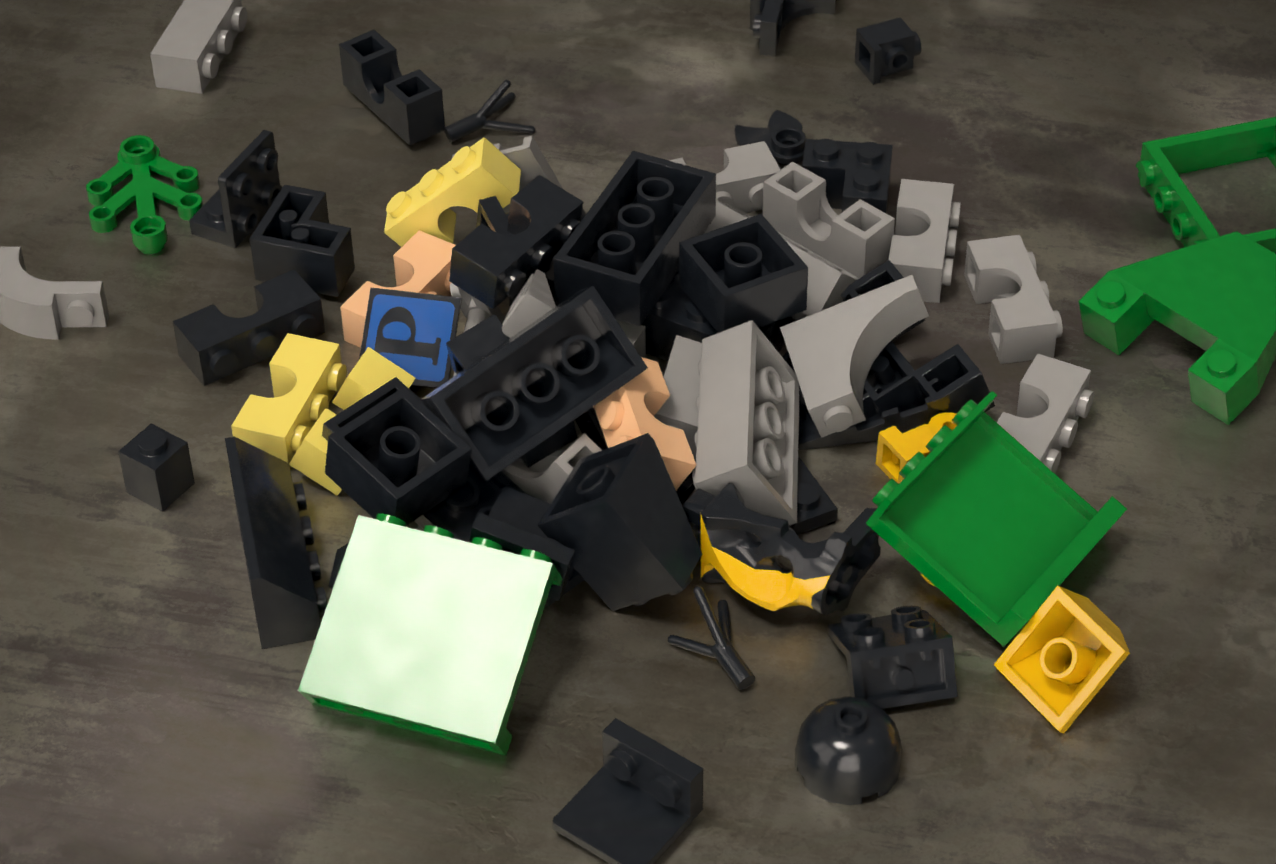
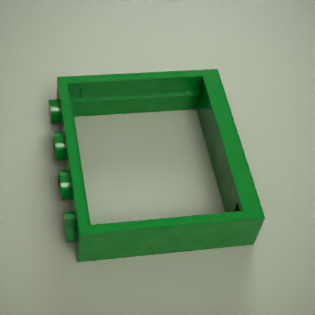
(1167, 157)

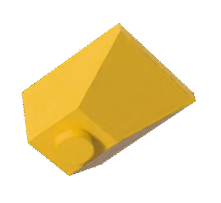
(1063, 656)

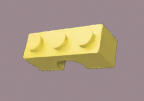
(470, 176)
(366, 376)
(303, 382)

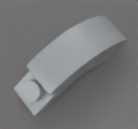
(42, 306)

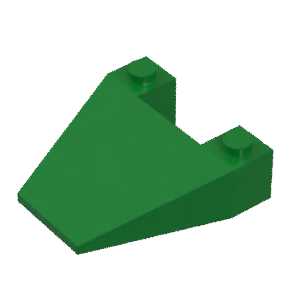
(1210, 294)

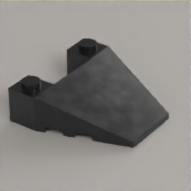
(893, 389)

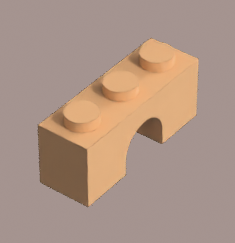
(420, 267)
(631, 413)

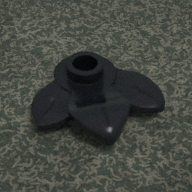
(783, 137)

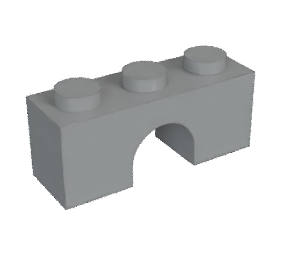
(744, 175)
(800, 210)
(924, 235)
(1020, 312)
(1048, 408)

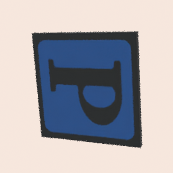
(412, 332)

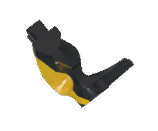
(743, 549)

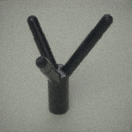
(479, 119)
(721, 633)

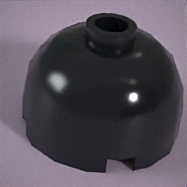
(848, 751)

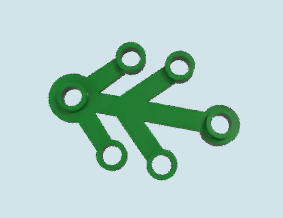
(138, 157)

